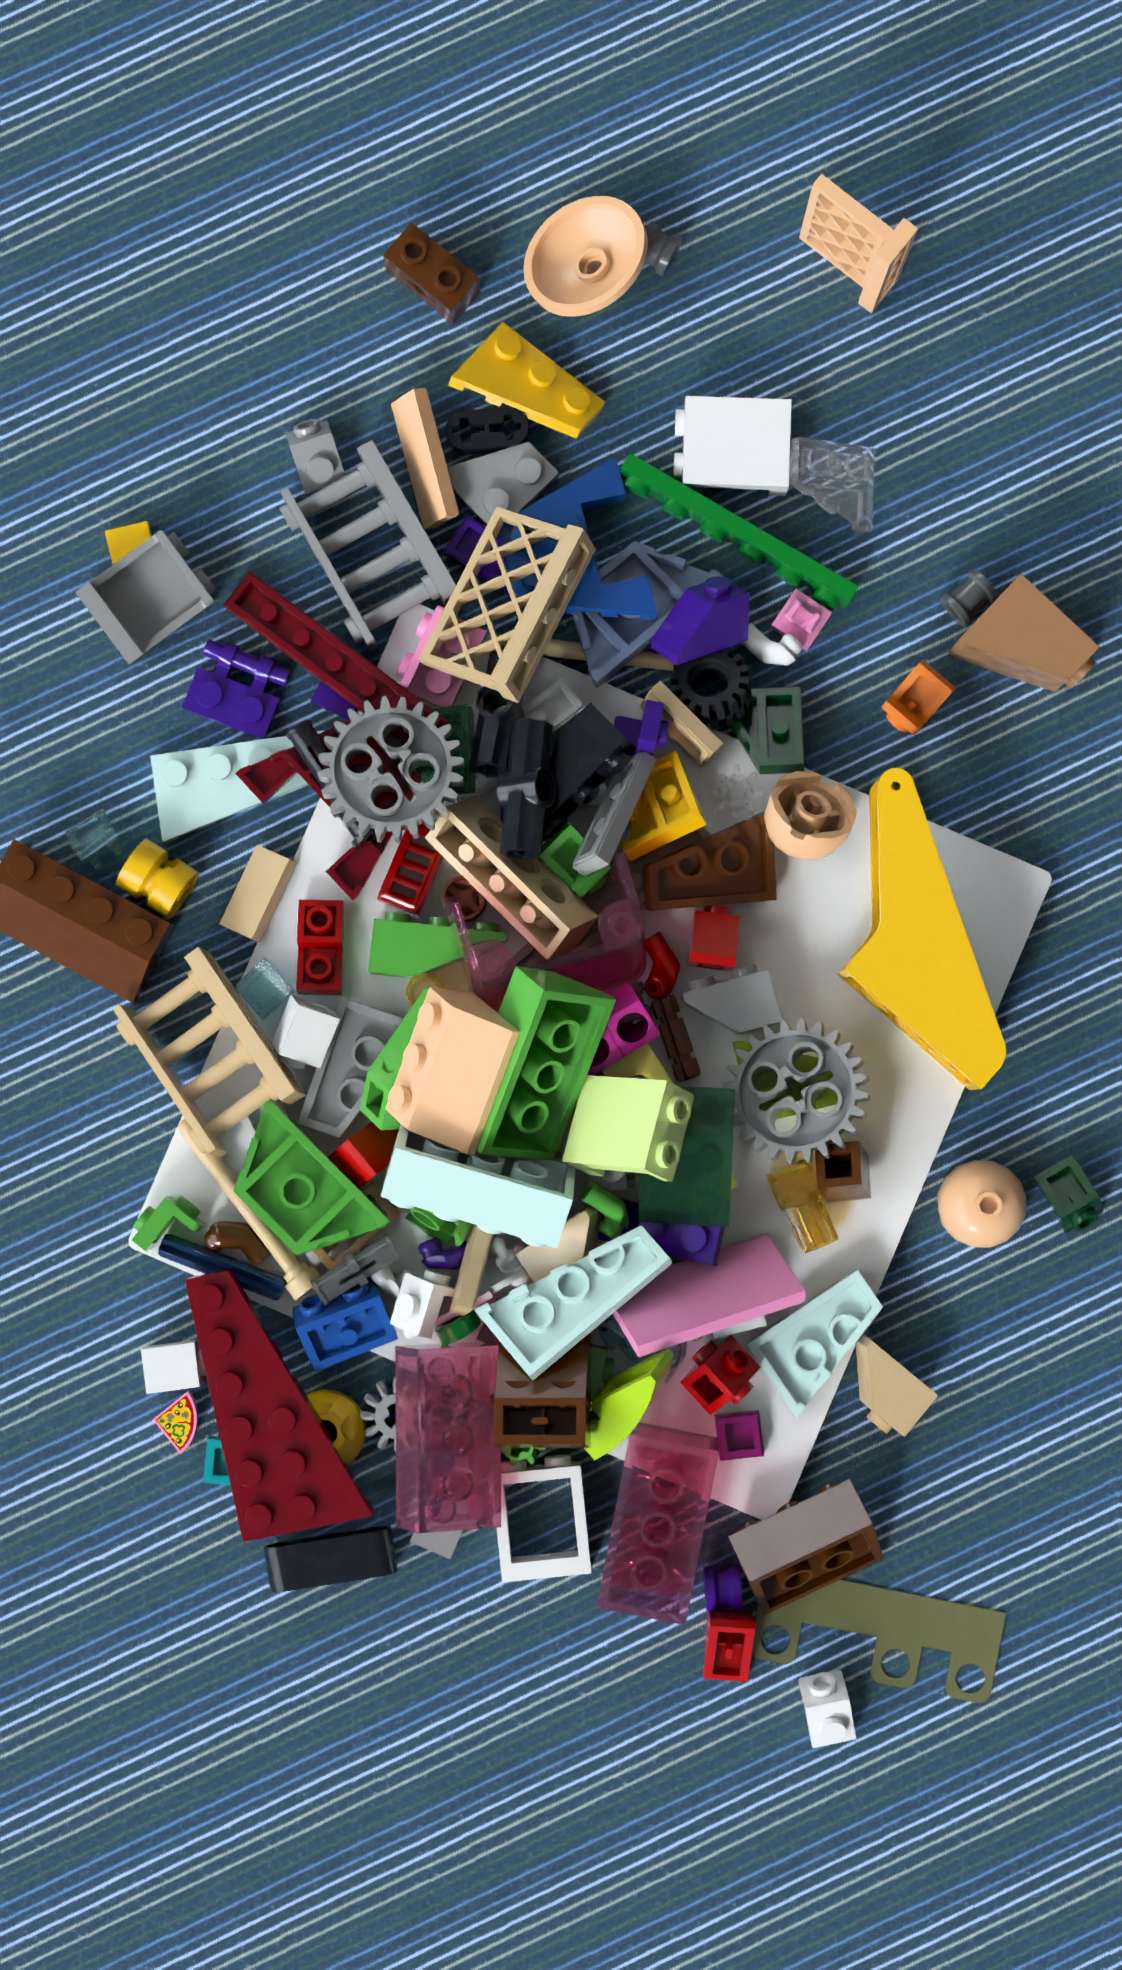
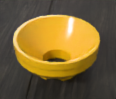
(345, 1416)

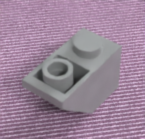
(736, 1004)

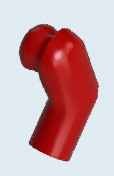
(664, 967)

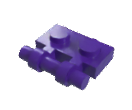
(231, 702)

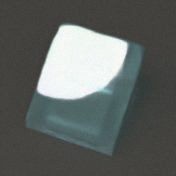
(264, 988)

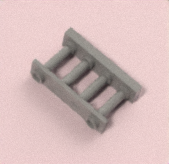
(391, 509)

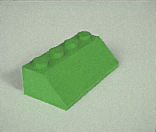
(552, 1056)

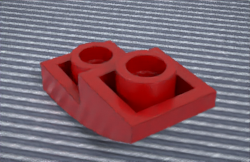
(320, 947)

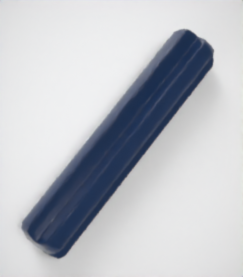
(208, 1261)

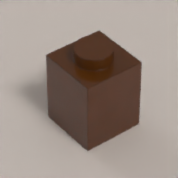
(844, 1174)

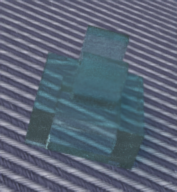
(92, 835)

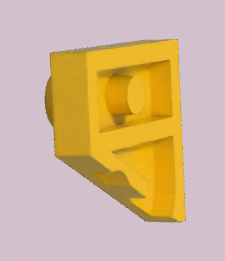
(664, 809)

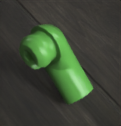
(610, 1206)

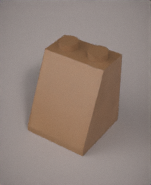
(1027, 640)

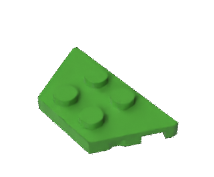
(301, 1189)

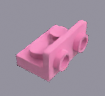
(429, 683)

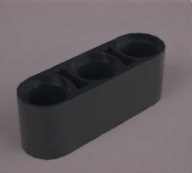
(330, 1559)

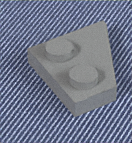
(502, 479)

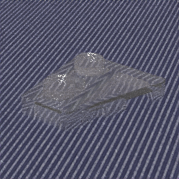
(836, 477)

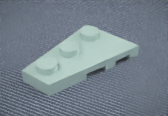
(814, 1338)

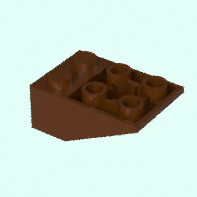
(549, 1409)

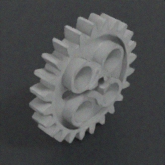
(358, 791)
(812, 1128)

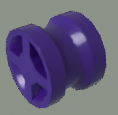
(722, 1588)

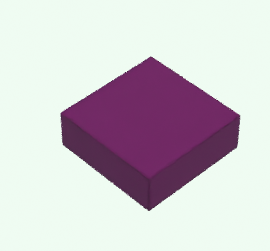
(739, 1435)

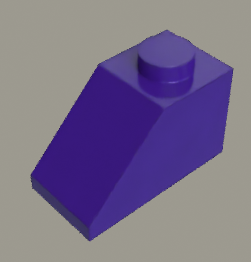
(704, 621)

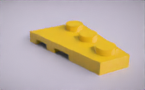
(523, 377)

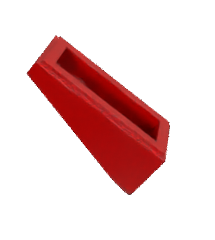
(400, 901)

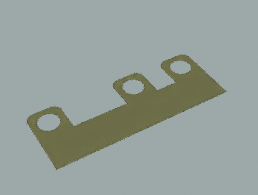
(898, 1622)

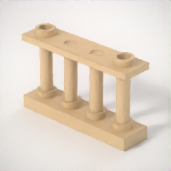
(251, 1049)

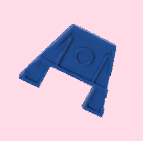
(564, 507)

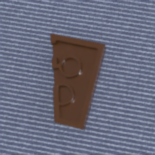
(716, 870)

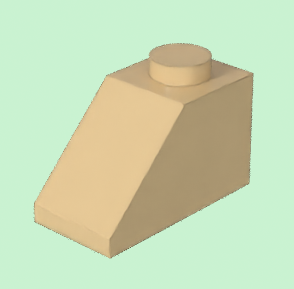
(576, 1241)
(889, 1389)

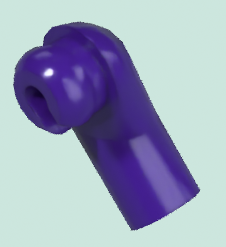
(436, 1258)

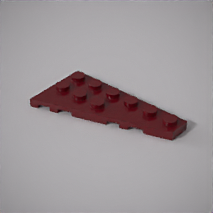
(271, 1437)

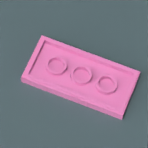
(703, 1298)

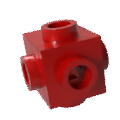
(727, 1368)

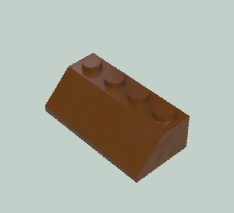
(79, 922)

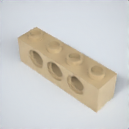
(519, 889)

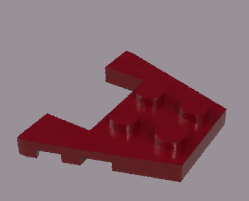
(272, 773)

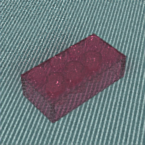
(446, 1438)
(658, 1523)

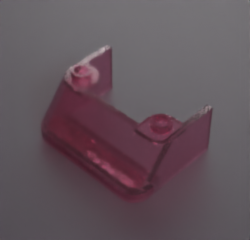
(603, 966)

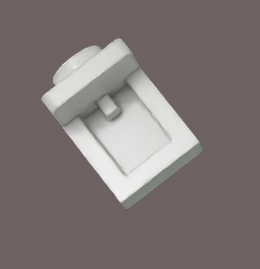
(421, 1302)
(827, 1708)

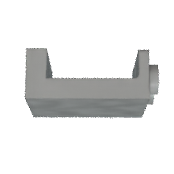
(147, 595)

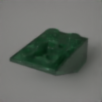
(704, 1170)

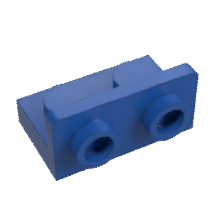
(345, 1326)

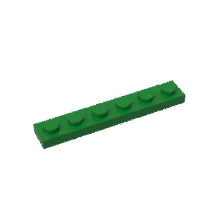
(752, 541)

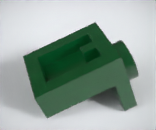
(1070, 1194)

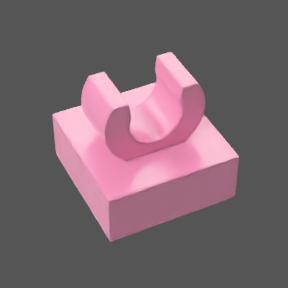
(801, 618)

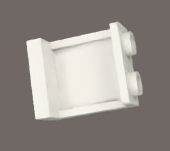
(734, 443)

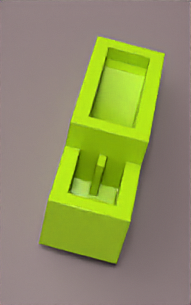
(625, 1401)

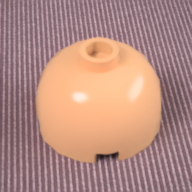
(808, 816)
(981, 1203)

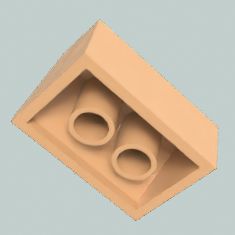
(452, 1069)

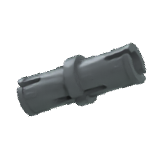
(355, 1269)

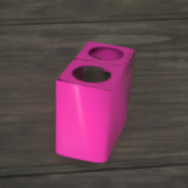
(623, 1040)

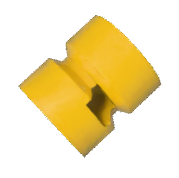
(158, 879)

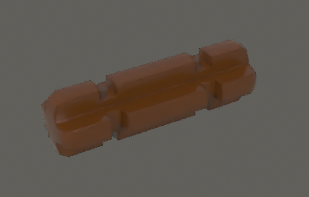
(675, 1038)

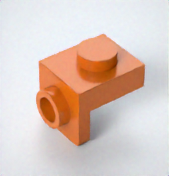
(917, 698)

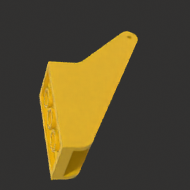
(918, 953)

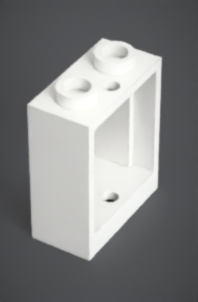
(547, 1564)

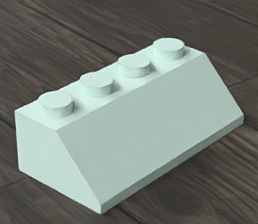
(487, 1190)

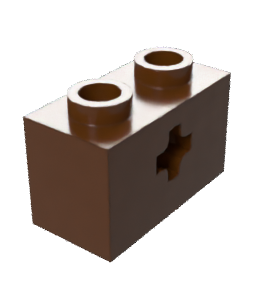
(432, 273)

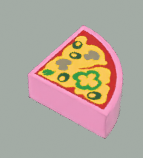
(179, 1421)

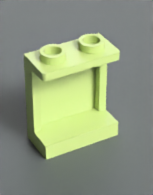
(628, 1126)

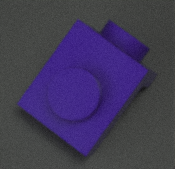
(645, 733)

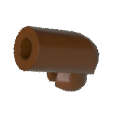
(236, 1236)

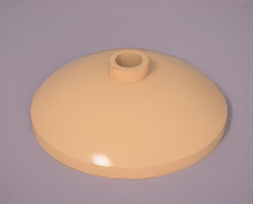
(585, 256)

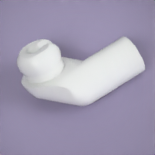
(771, 651)

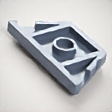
(615, 641)

